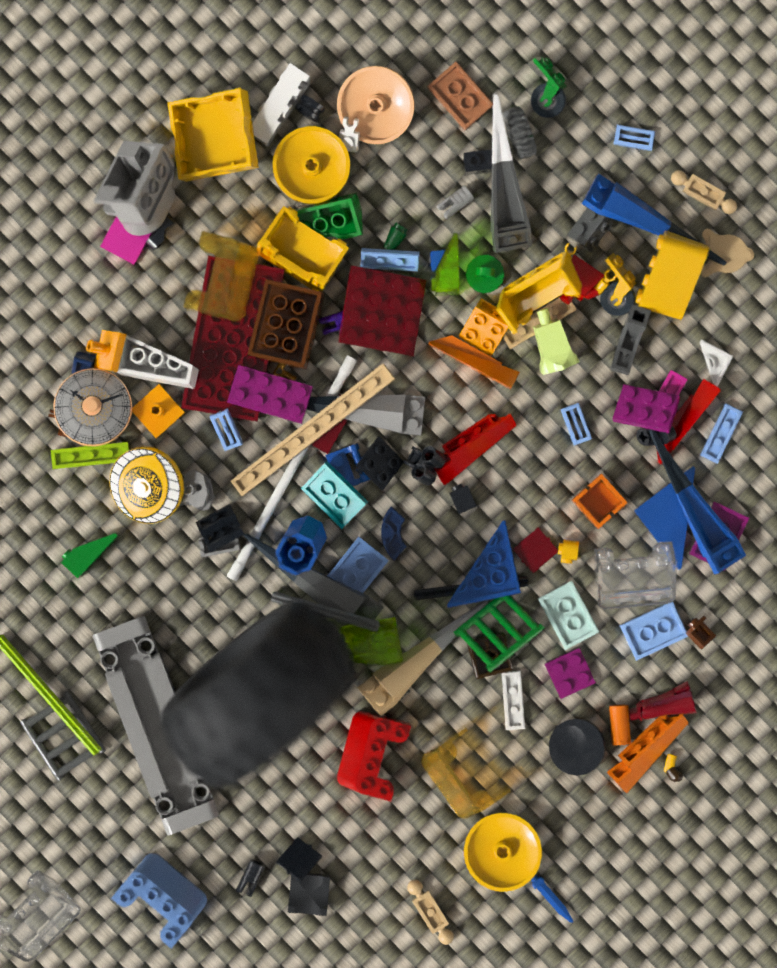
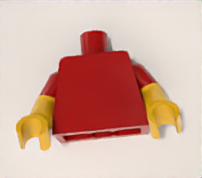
(591, 279)

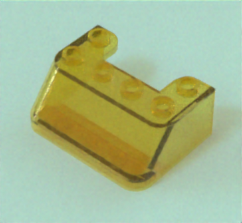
(229, 280)

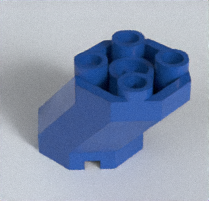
(301, 545)

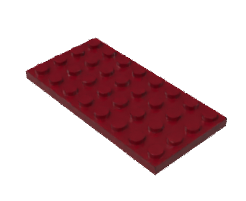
(222, 346)

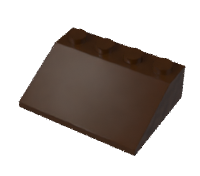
(286, 324)

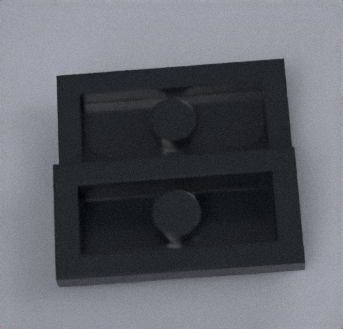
(220, 528)

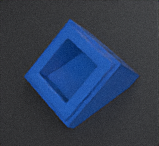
(436, 257)

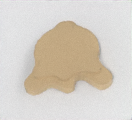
(727, 247)

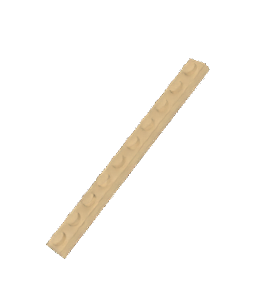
(313, 429)

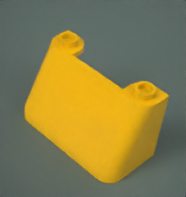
(301, 250)

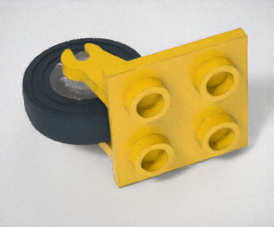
(619, 294)

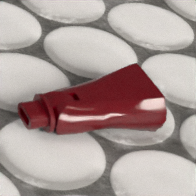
(670, 703)

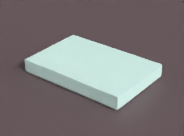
(568, 615)

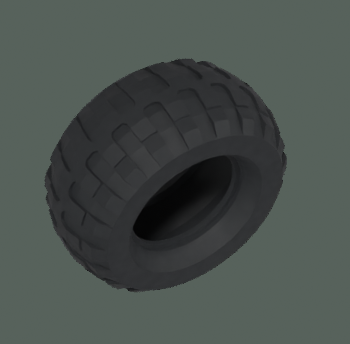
(258, 695)

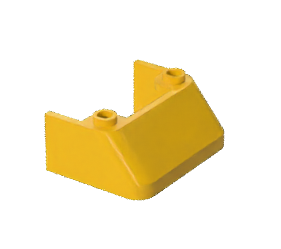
(537, 289)

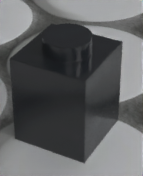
(462, 498)

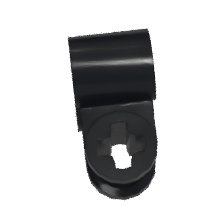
(424, 463)

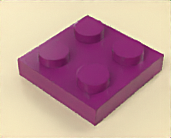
(569, 673)

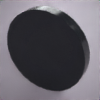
(577, 747)

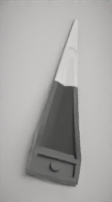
(508, 213)

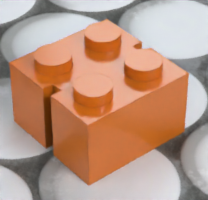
(599, 501)

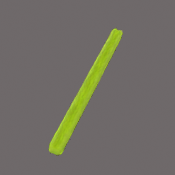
(49, 696)

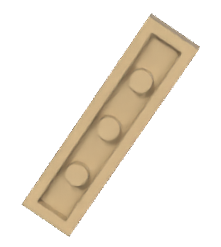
(557, 309)

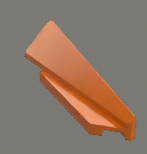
(476, 360)
(646, 750)

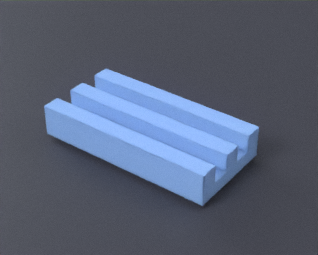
(634, 145)
(583, 421)
(233, 427)

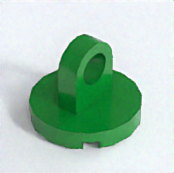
(485, 274)

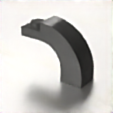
(629, 339)

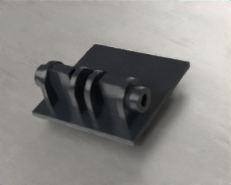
(379, 463)

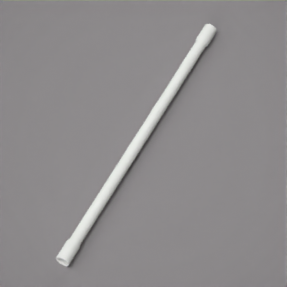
(239, 564)

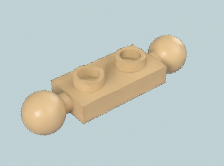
(703, 192)
(430, 912)

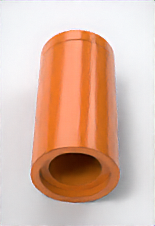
(620, 724)

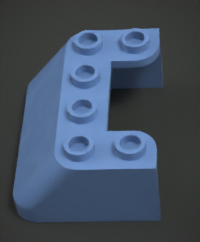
(166, 892)

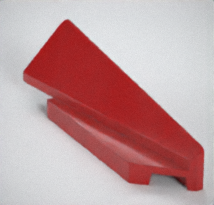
(690, 412)
(472, 443)

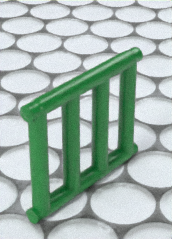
(506, 652)

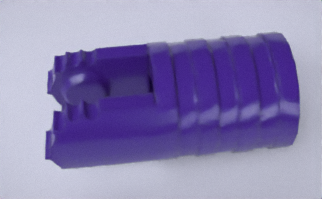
(337, 317)

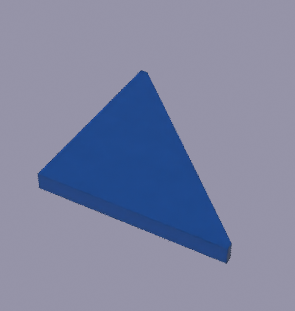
(666, 518)
(492, 573)

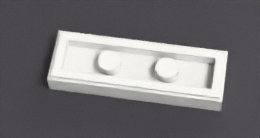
(513, 700)

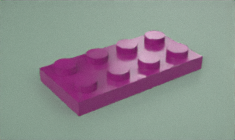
(270, 394)

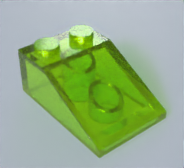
(447, 274)
(374, 647)

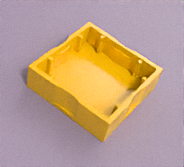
(213, 135)

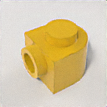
(568, 551)

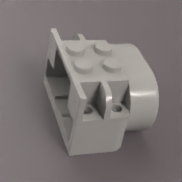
(139, 187)

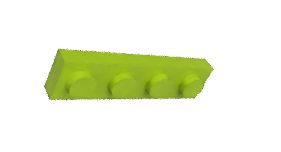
(87, 455)

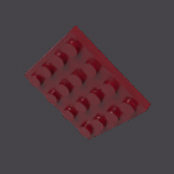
(382, 311)

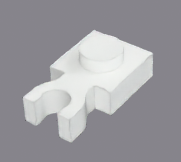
(349, 135)

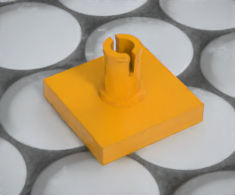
(108, 350)
(157, 411)

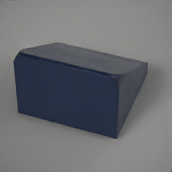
(82, 361)

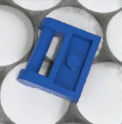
(340, 463)

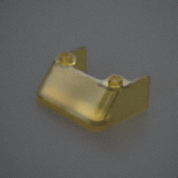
(437, 766)

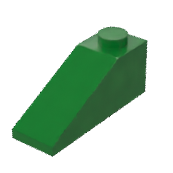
(84, 556)

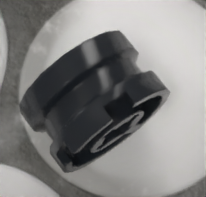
(309, 108)

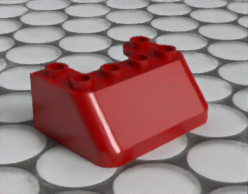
(365, 752)

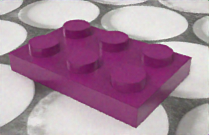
(646, 408)
(733, 520)

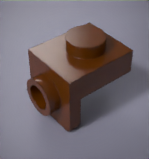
(700, 633)

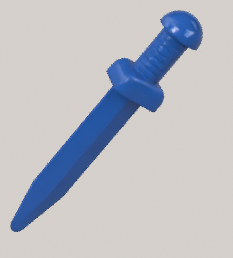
(538, 882)

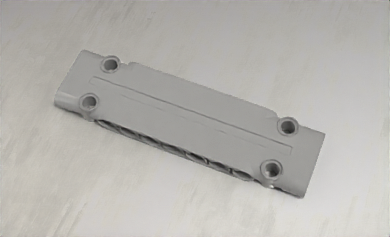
(140, 693)

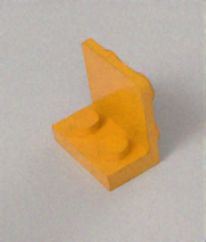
(484, 327)

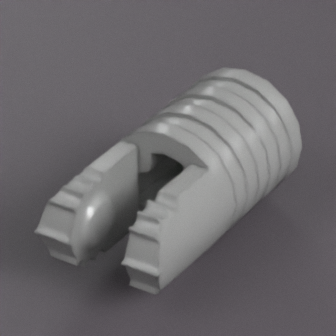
(459, 199)

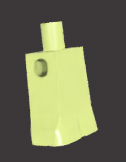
(552, 344)

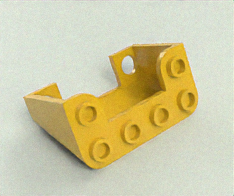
(672, 275)

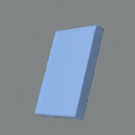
(654, 630)

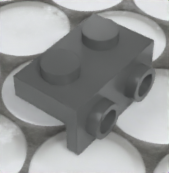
(590, 229)

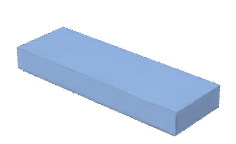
(389, 259)
(721, 433)

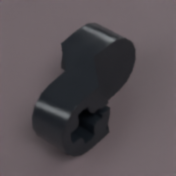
(159, 237)
(645, 438)

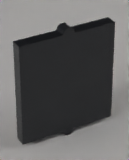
(299, 859)

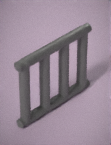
(48, 756)

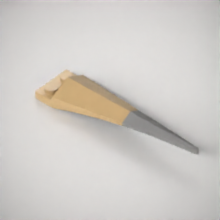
(393, 680)

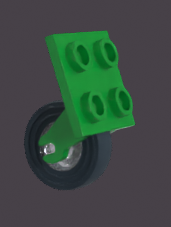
(548, 98)

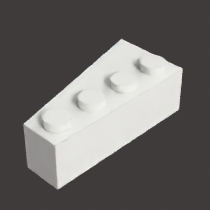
(152, 364)

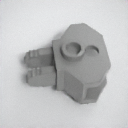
(197, 490)

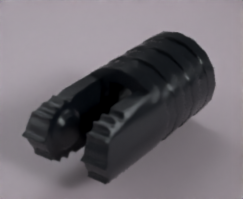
(251, 874)

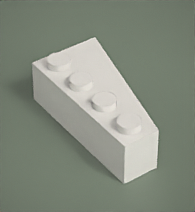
(280, 104)

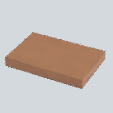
(460, 96)

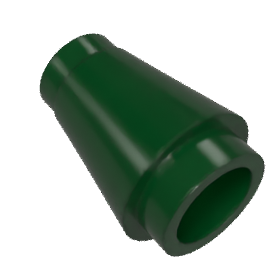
(395, 236)

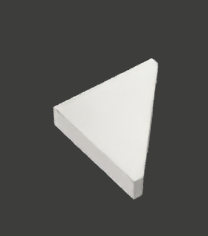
(716, 361)

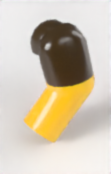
(670, 769)

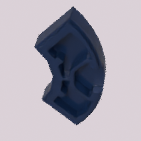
(392, 533)

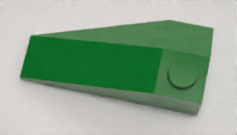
(335, 218)

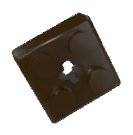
(479, 665)

